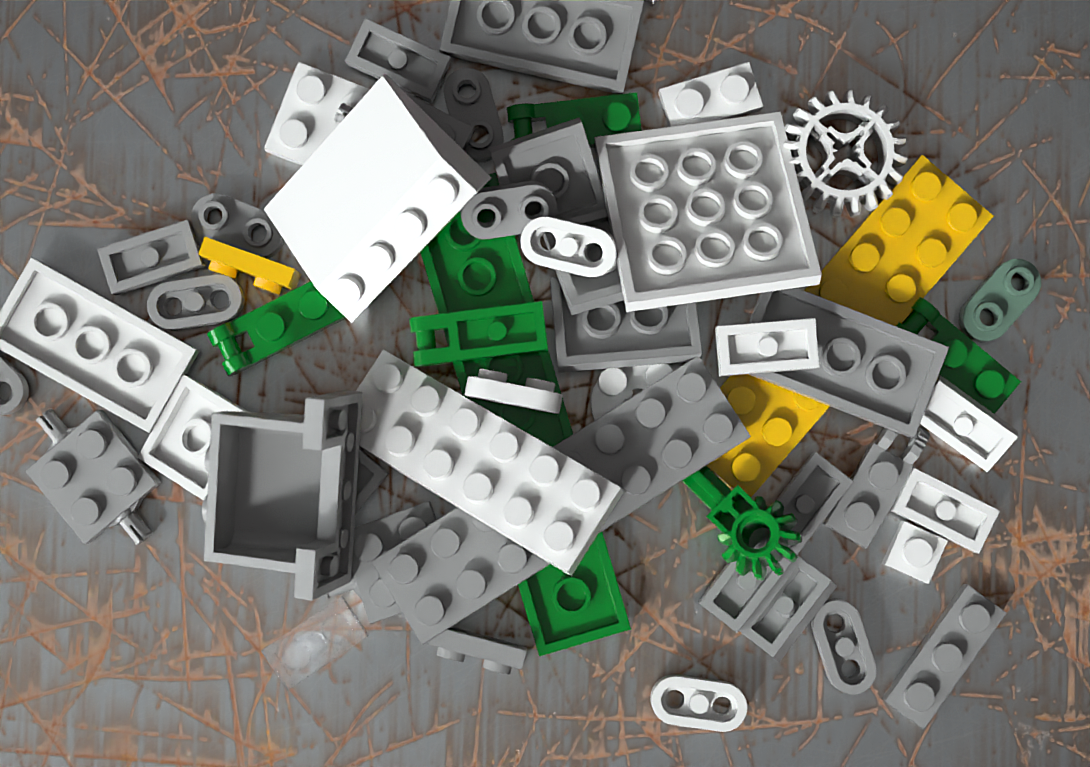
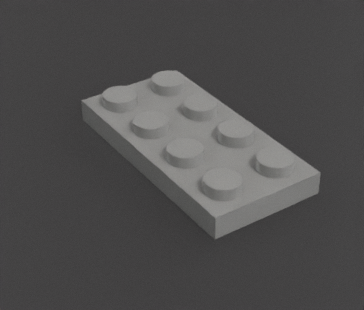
(552, 39)
(863, 362)

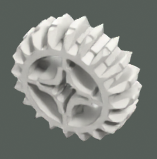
(859, 168)

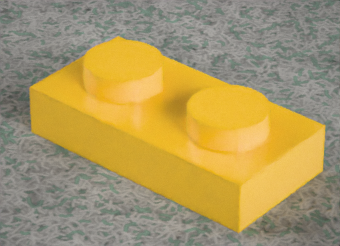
(267, 273)

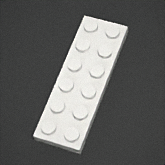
(483, 463)

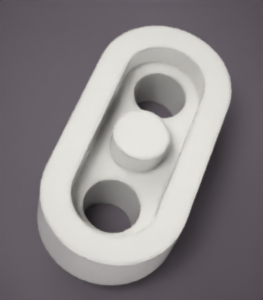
(570, 247)
(534, 395)
(697, 703)

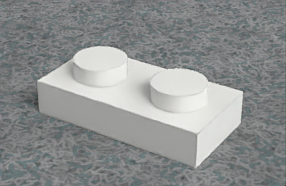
(712, 97)
(767, 347)
(967, 425)
(945, 510)

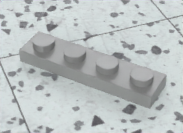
(810, 498)

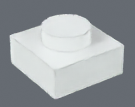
(914, 552)

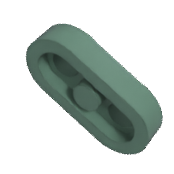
(1001, 299)

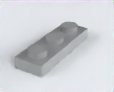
(944, 655)

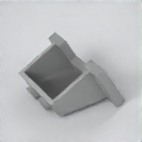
(286, 491)

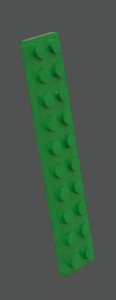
(487, 274)

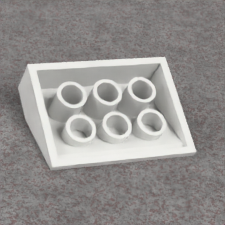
(373, 197)

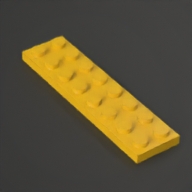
(877, 272)

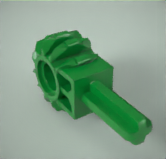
(739, 517)

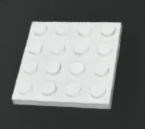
(705, 211)

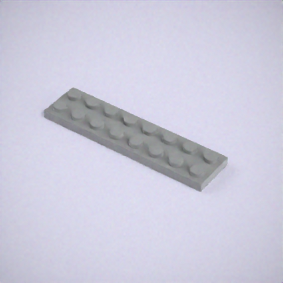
(638, 445)

